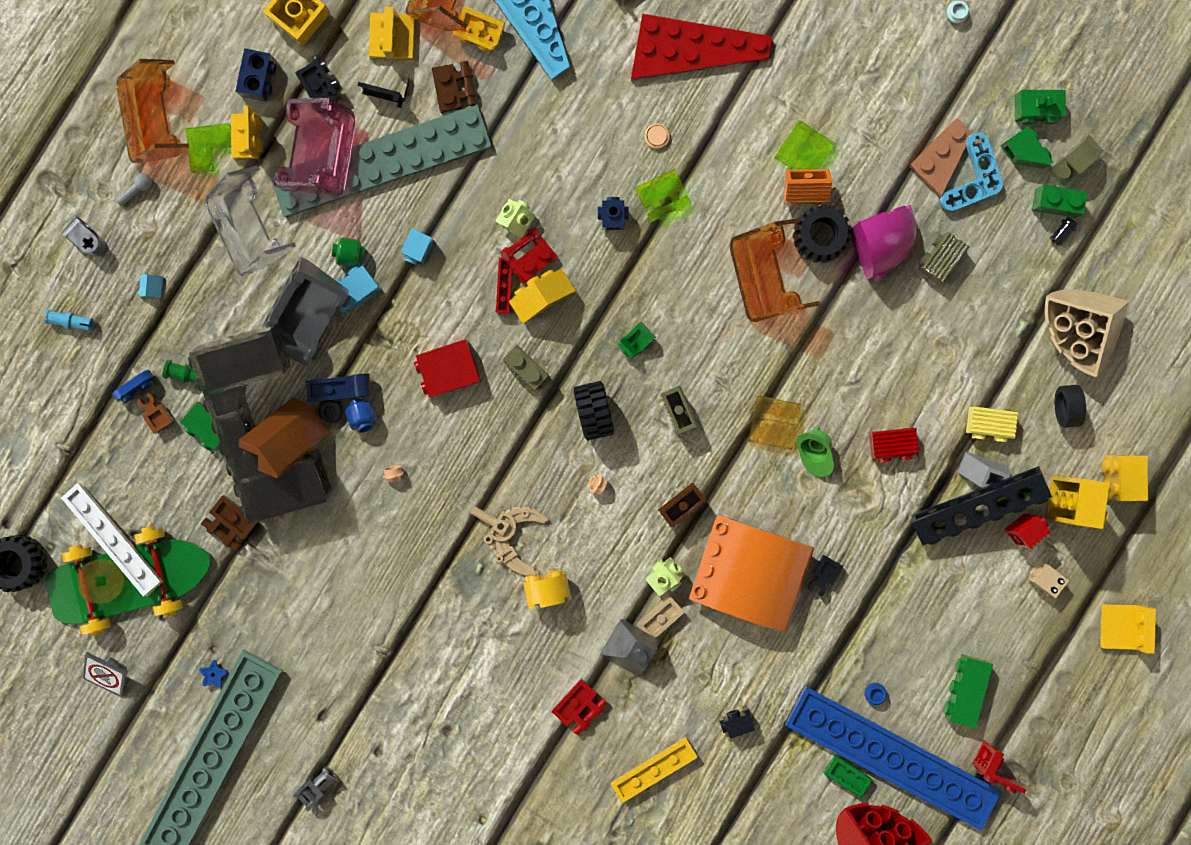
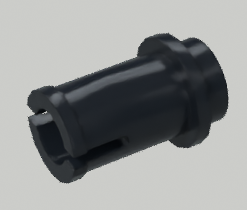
(1064, 230)

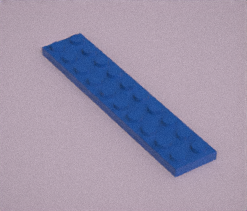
(893, 758)

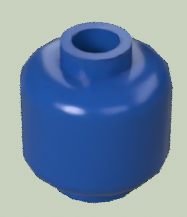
(361, 415)

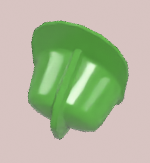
(816, 452)

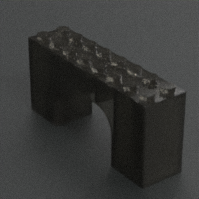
(223, 374)

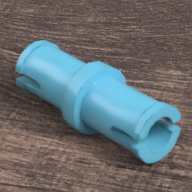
(68, 320)

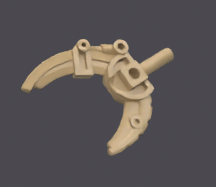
(503, 529)

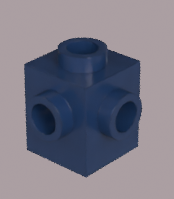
(609, 221)

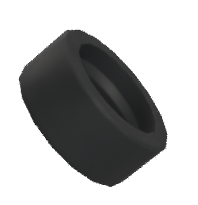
(1070, 406)

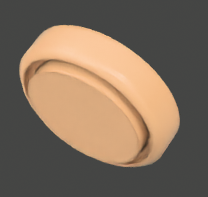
(657, 136)

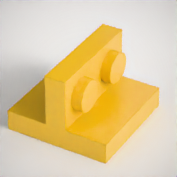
(391, 35)

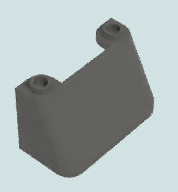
(306, 309)

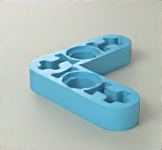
(981, 182)

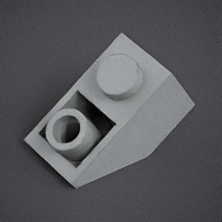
(982, 470)

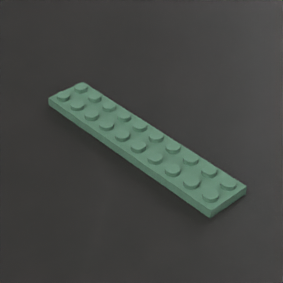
(399, 156)
(213, 752)

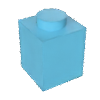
(416, 247)

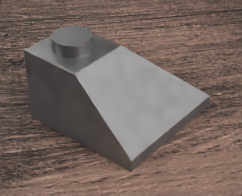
(630, 647)

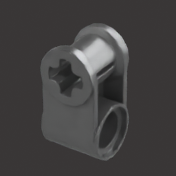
(83, 236)

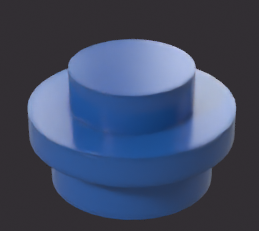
(875, 693)

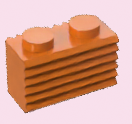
(807, 186)

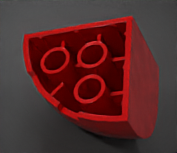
(877, 826)

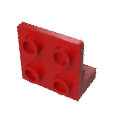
(991, 759)

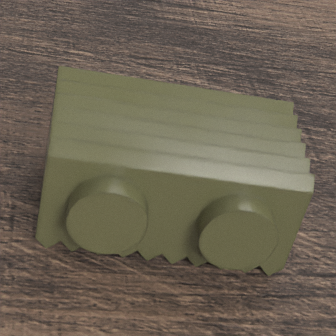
(943, 258)
(526, 367)
(678, 410)

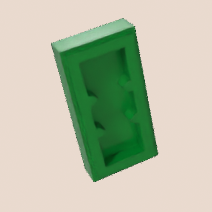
(847, 776)

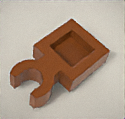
(157, 415)

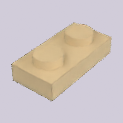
(661, 617)

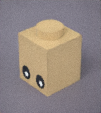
(1047, 579)

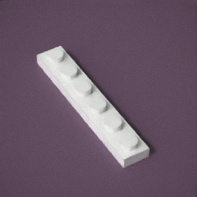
(112, 540)

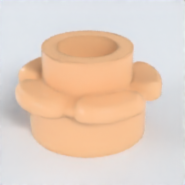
(393, 473)
(597, 484)

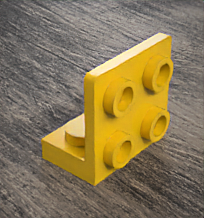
(246, 135)
(1128, 627)

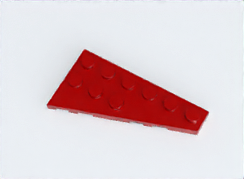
(686, 46)

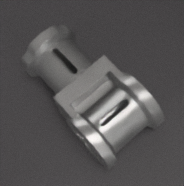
(313, 789)

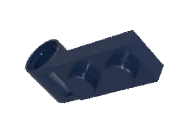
(338, 388)

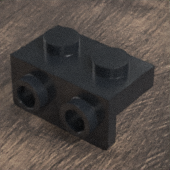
(316, 81)

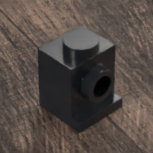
(737, 722)

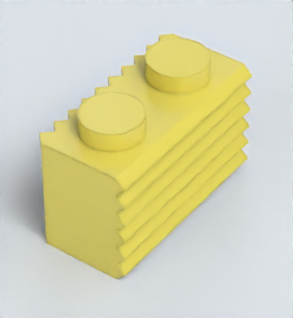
(991, 422)

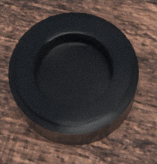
(331, 412)

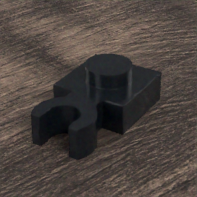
(826, 571)

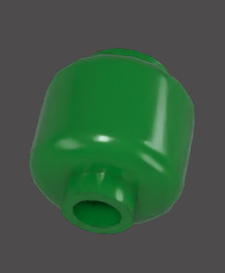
(348, 252)

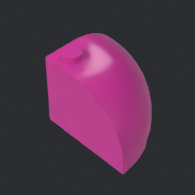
(884, 241)

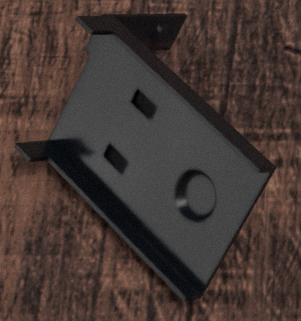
(383, 93)

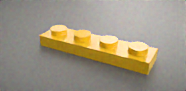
(654, 769)

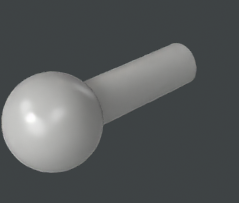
(141, 182)

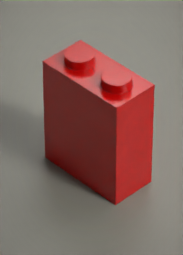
(447, 369)

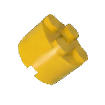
(547, 589)

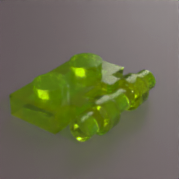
(659, 189)

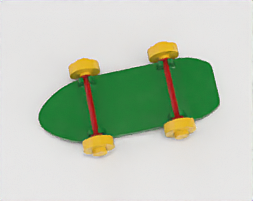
(175, 561)

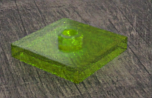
(804, 148)

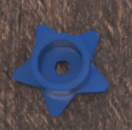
(217, 670)

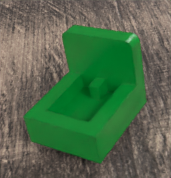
(636, 340)

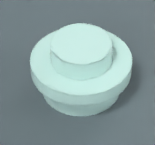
(957, 11)

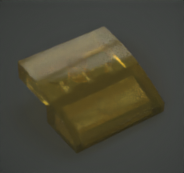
(774, 422)

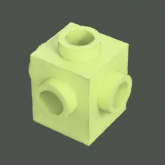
(515, 217)
(665, 576)

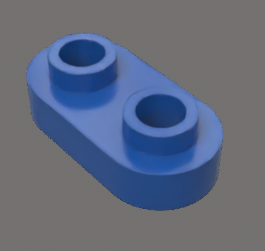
(141, 381)

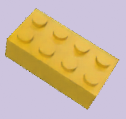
(1078, 501)

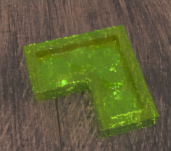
(202, 141)

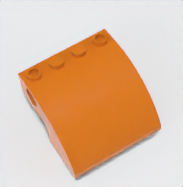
(751, 573)

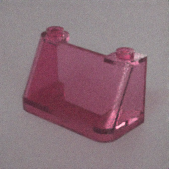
(319, 147)

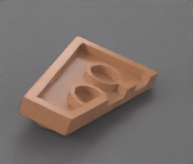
(941, 157)

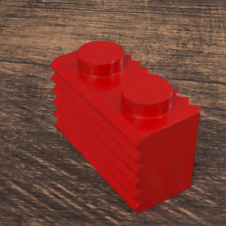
(893, 444)
(1028, 530)

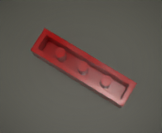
(504, 287)

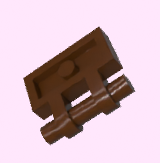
(447, 89)
(230, 515)

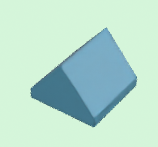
(151, 286)

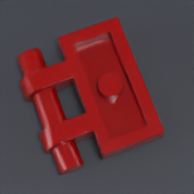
(574, 702)

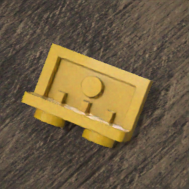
(481, 29)

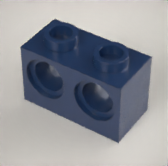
(249, 74)

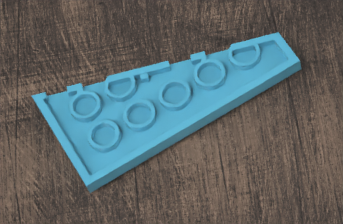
(539, 31)

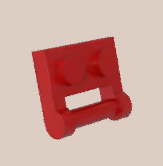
(532, 261)

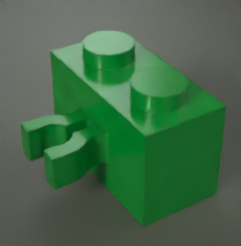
(1040, 106)

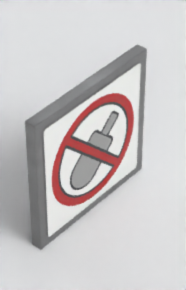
(105, 674)

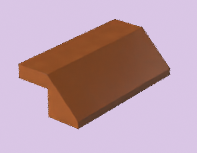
(284, 437)

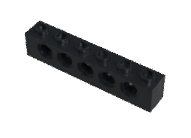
(988, 496)

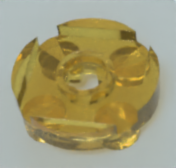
(87, 581)

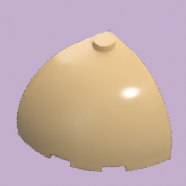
(1085, 326)

